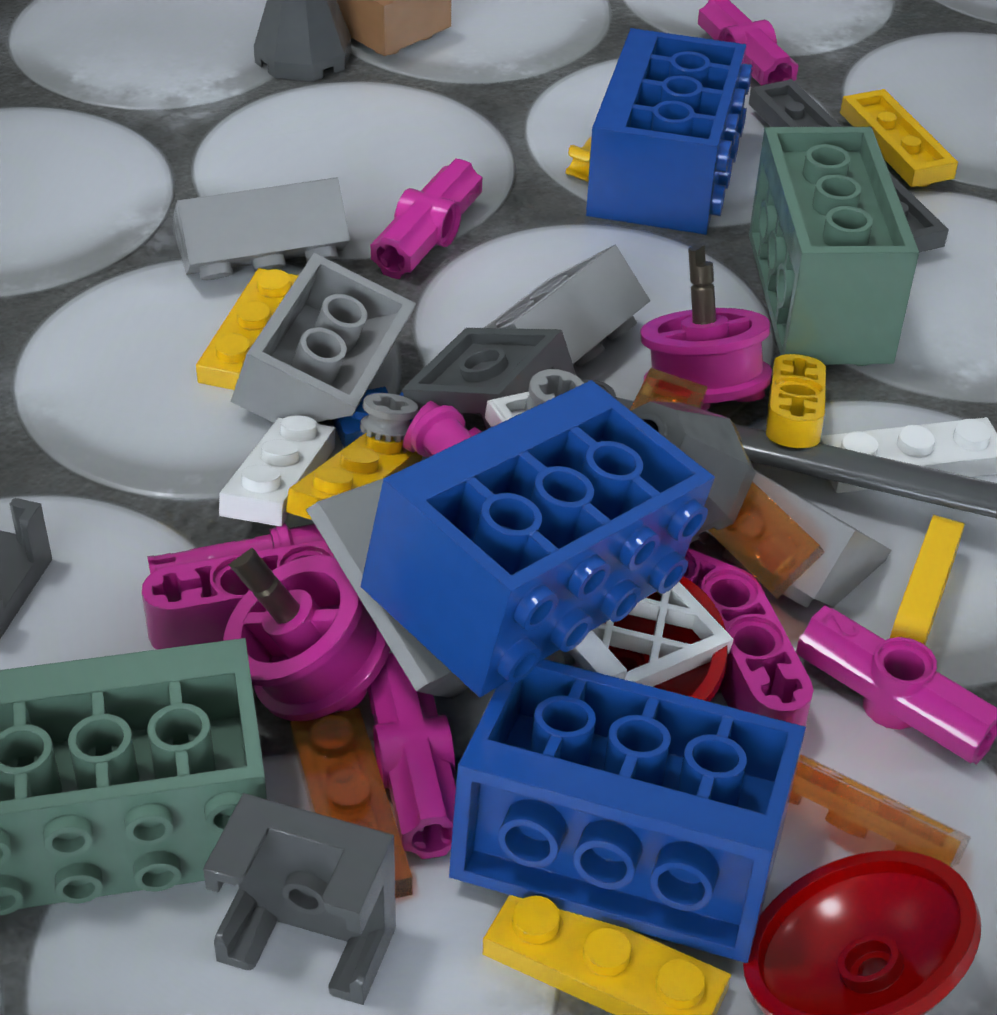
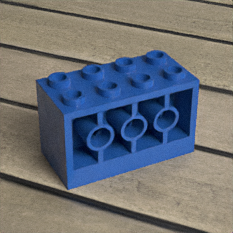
(668, 131)
(533, 534)
(626, 805)

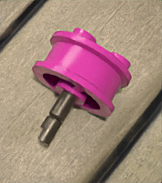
(711, 343)
(305, 636)

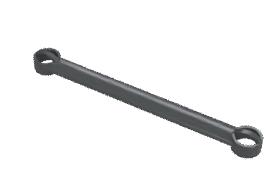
(866, 470)

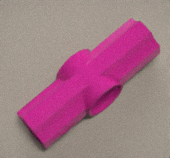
(727, 23)
(426, 218)
(900, 684)
(414, 761)

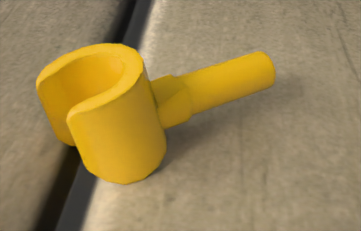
(581, 161)

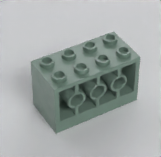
(831, 245)
(122, 770)

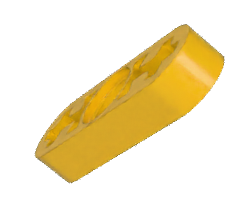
(796, 401)
(928, 580)

